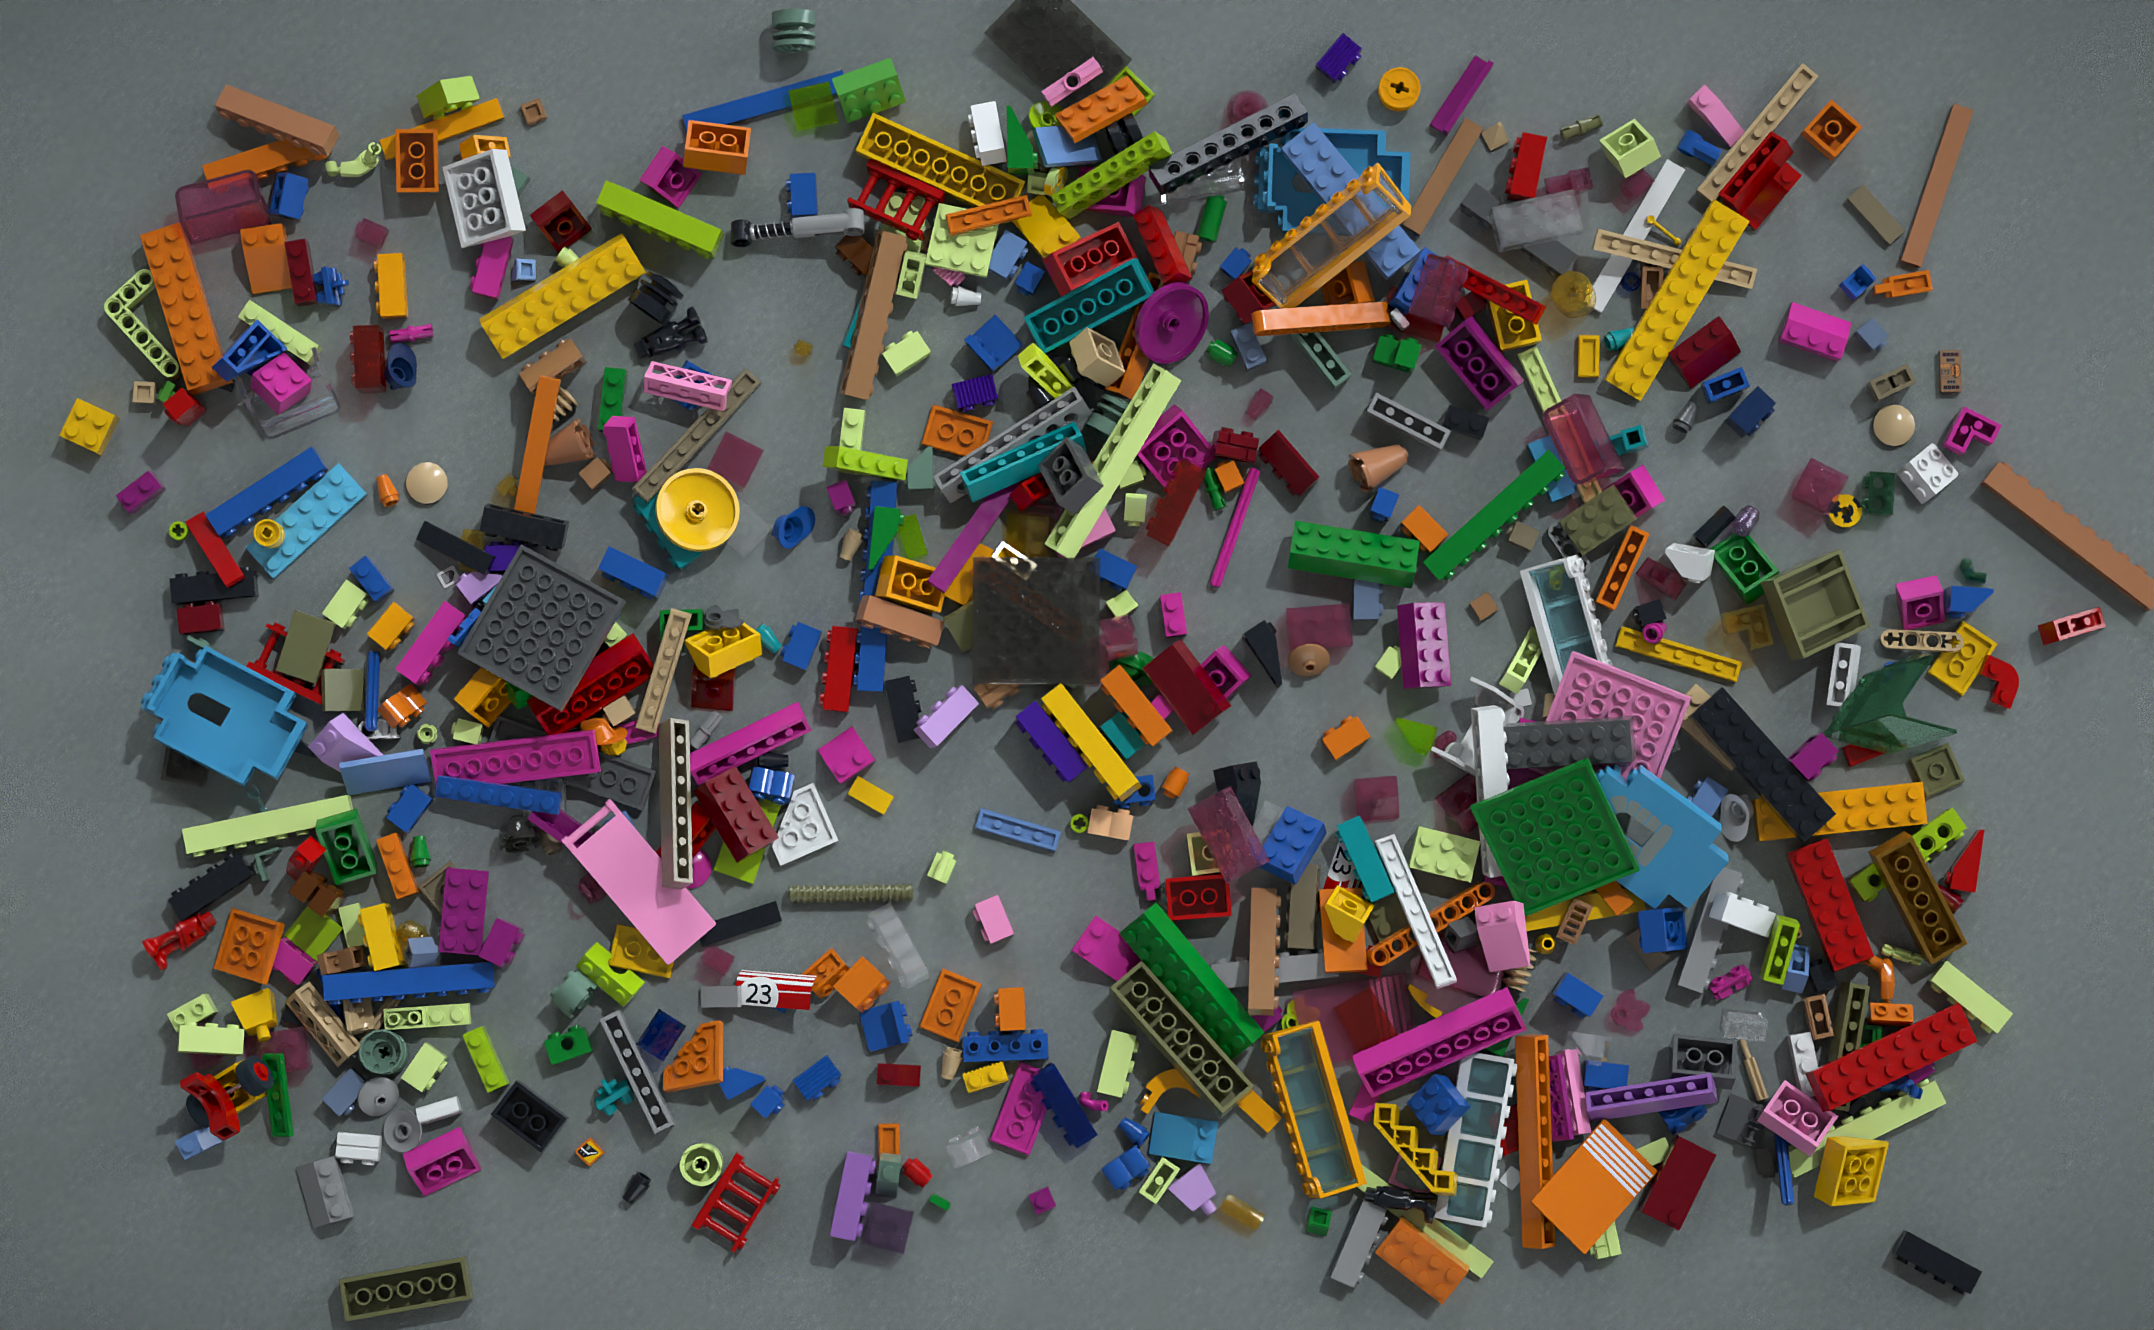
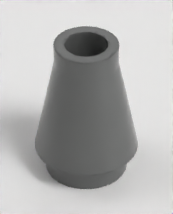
(1685, 419)

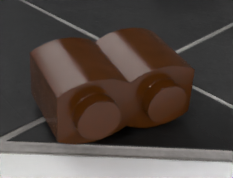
(857, 252)

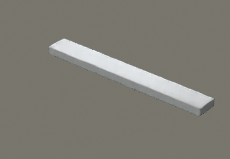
(1637, 228)
(1415, 911)

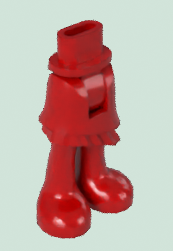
(185, 931)

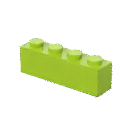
(865, 463)

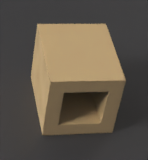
(618, 711)

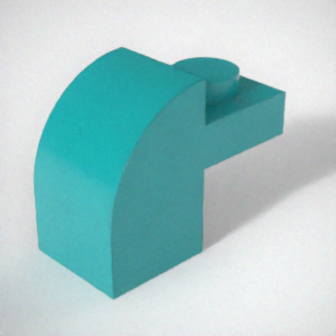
(1630, 440)

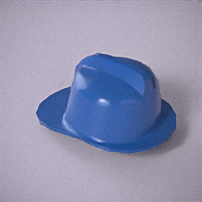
(794, 526)

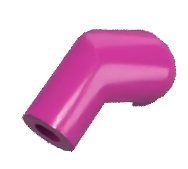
(1096, 1105)

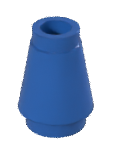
(1135, 1132)

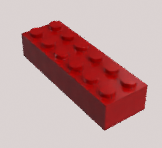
(605, 681)
(1829, 905)

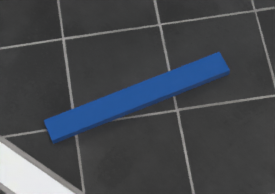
(755, 105)

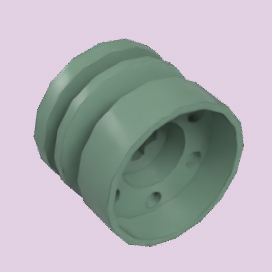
(793, 33)
(1105, 423)
(371, 1052)

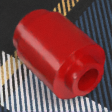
(916, 1172)

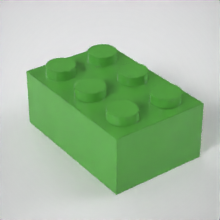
(869, 90)

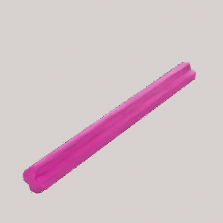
(1235, 527)

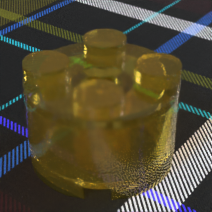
(1569, 305)

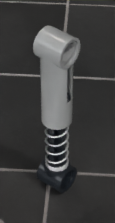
(849, 223)

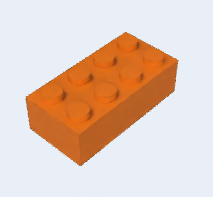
(1422, 1259)

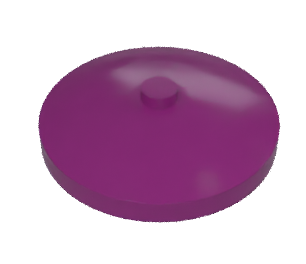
(1171, 322)

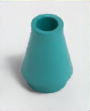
(1616, 339)
(768, 638)

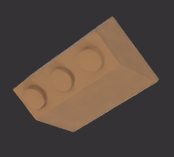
(553, 364)

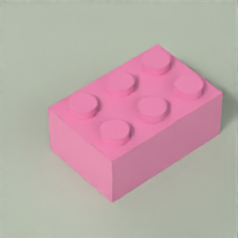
(1797, 1118)

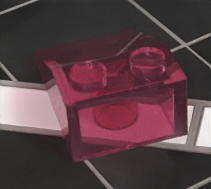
(290, 1042)

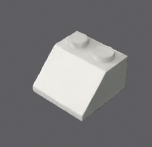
(1691, 561)

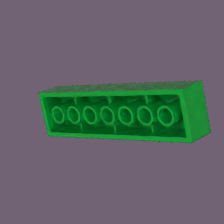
(1191, 981)

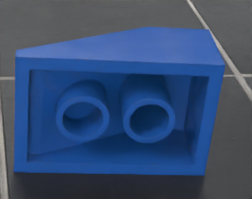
(1662, 930)

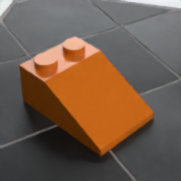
(266, 258)

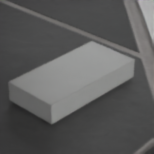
(720, 996)

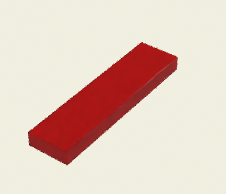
(215, 549)

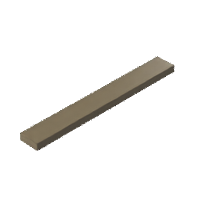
(694, 438)

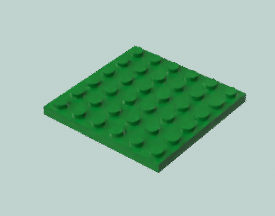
(1555, 837)

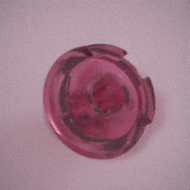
(1244, 105)

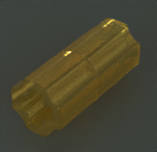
(1242, 1212)

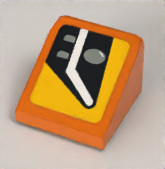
(589, 1151)

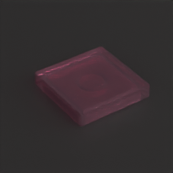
(735, 459)

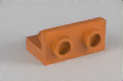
(829, 970)
(1890, 1014)

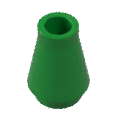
(420, 854)

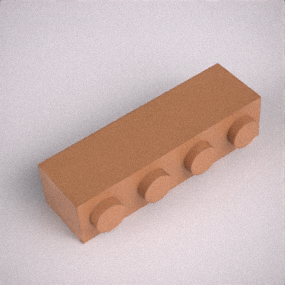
(899, 621)

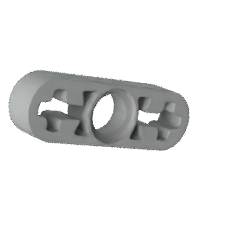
(1554, 539)

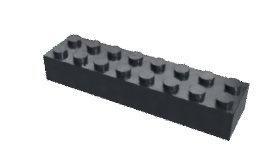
(1762, 765)

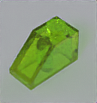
(1417, 735)

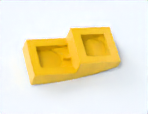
(1420, 997)

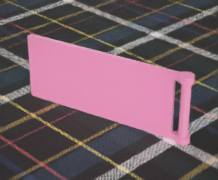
(633, 879)

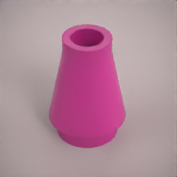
(1654, 632)

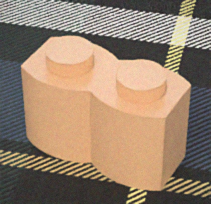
(1109, 823)

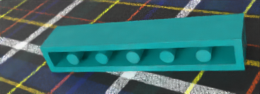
(1016, 463)

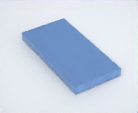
(385, 772)

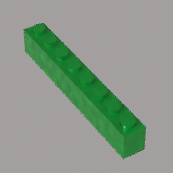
(1494, 515)

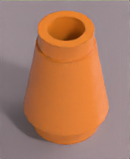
(387, 492)

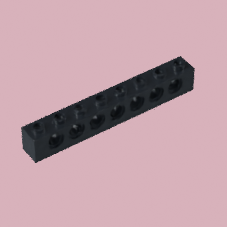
(1233, 135)

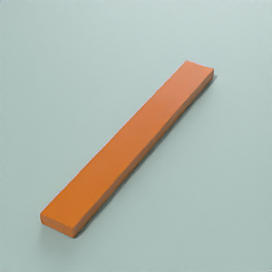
(537, 444)

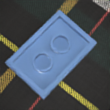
(1059, 149)

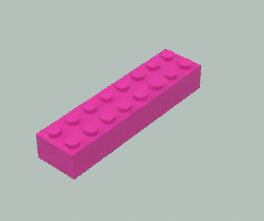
(1439, 1042)

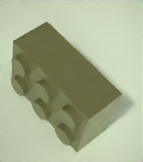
(1598, 519)

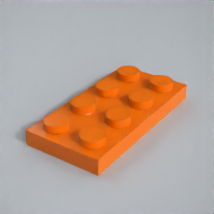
(1101, 109)

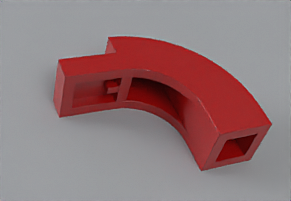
(216, 1102)

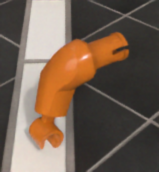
(1886, 976)

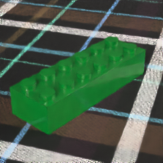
(1353, 554)

